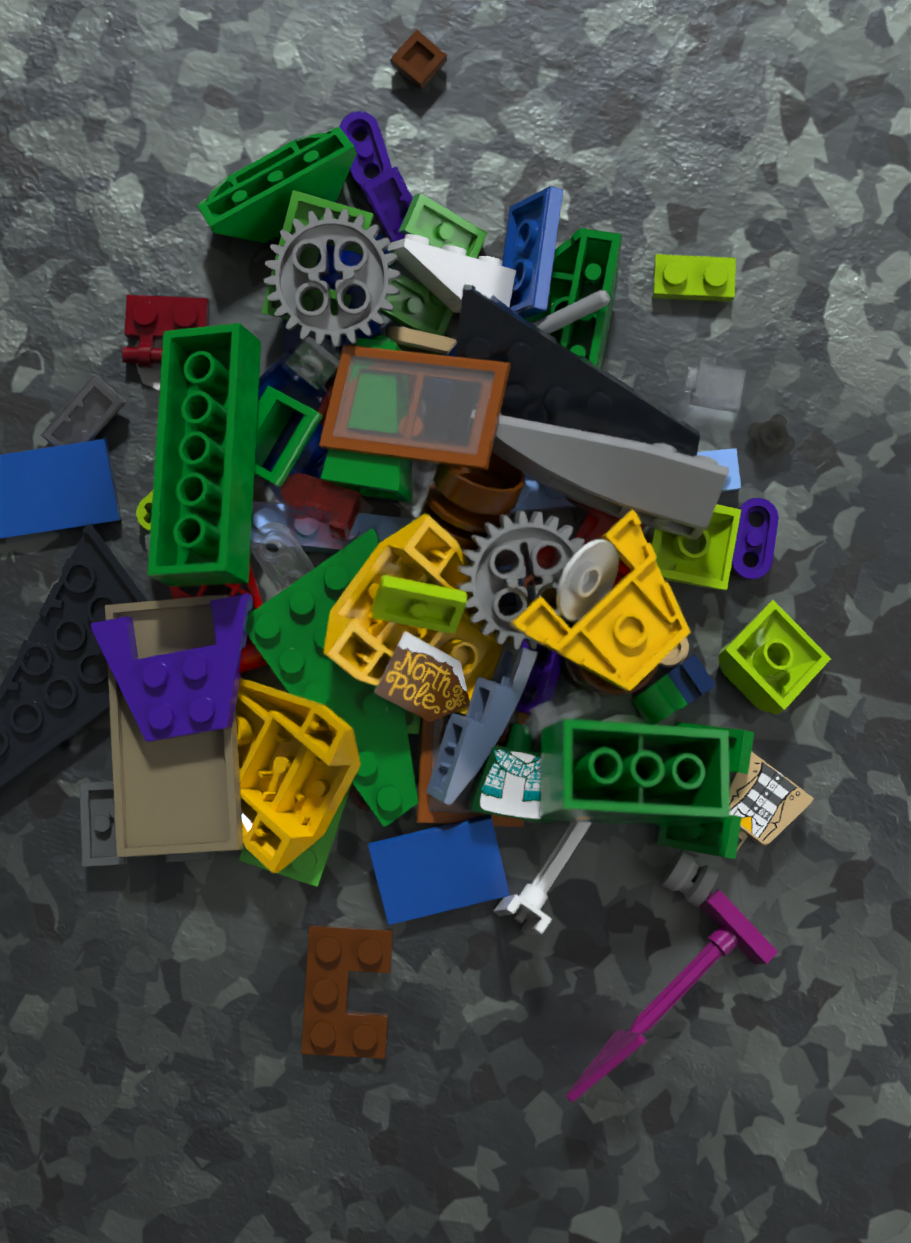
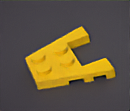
(627, 627)

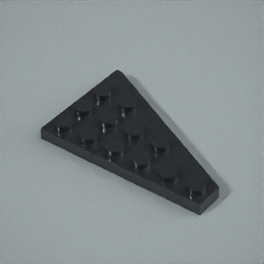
(557, 385)
(60, 669)

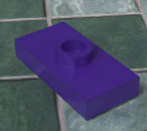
(388, 201)

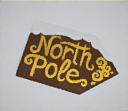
(423, 680)

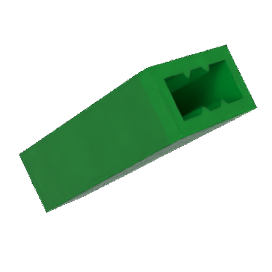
(367, 473)

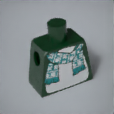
(509, 779)

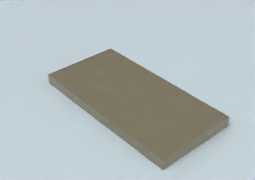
(177, 789)

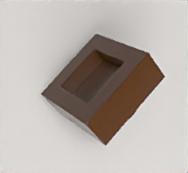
(418, 59)

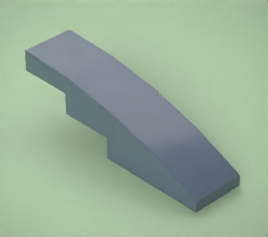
(472, 736)

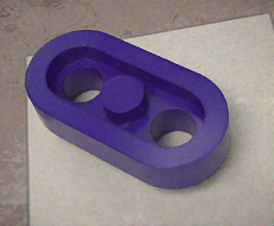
(371, 151)
(755, 540)
(541, 678)

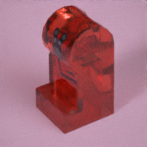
(322, 501)

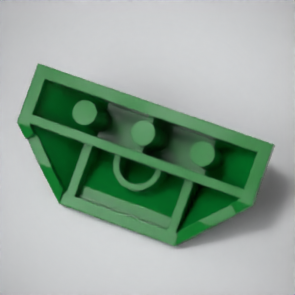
(257, 197)
(579, 269)

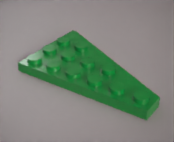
(292, 641)

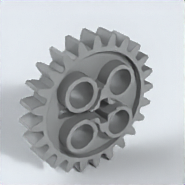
(295, 281)
(488, 585)

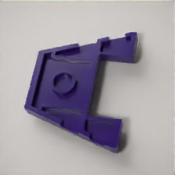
(182, 689)

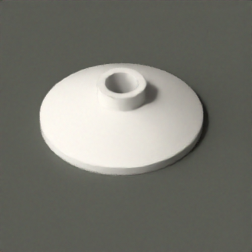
(587, 578)

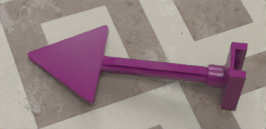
(732, 931)

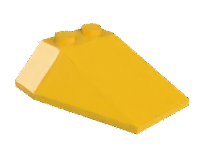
(366, 644)
(291, 771)

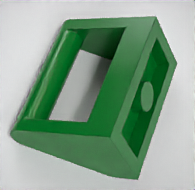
(272, 417)

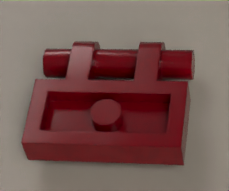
(151, 316)

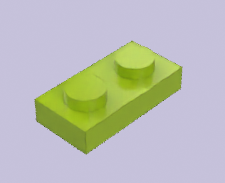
(694, 277)
(419, 604)

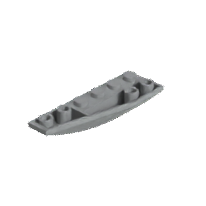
(616, 474)

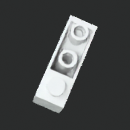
(449, 268)

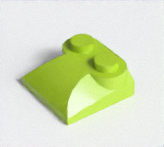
(699, 561)
(771, 659)

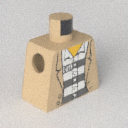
(764, 801)

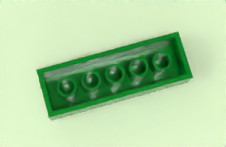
(205, 456)

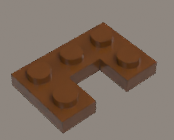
(326, 1022)

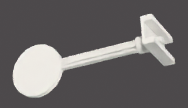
(533, 896)

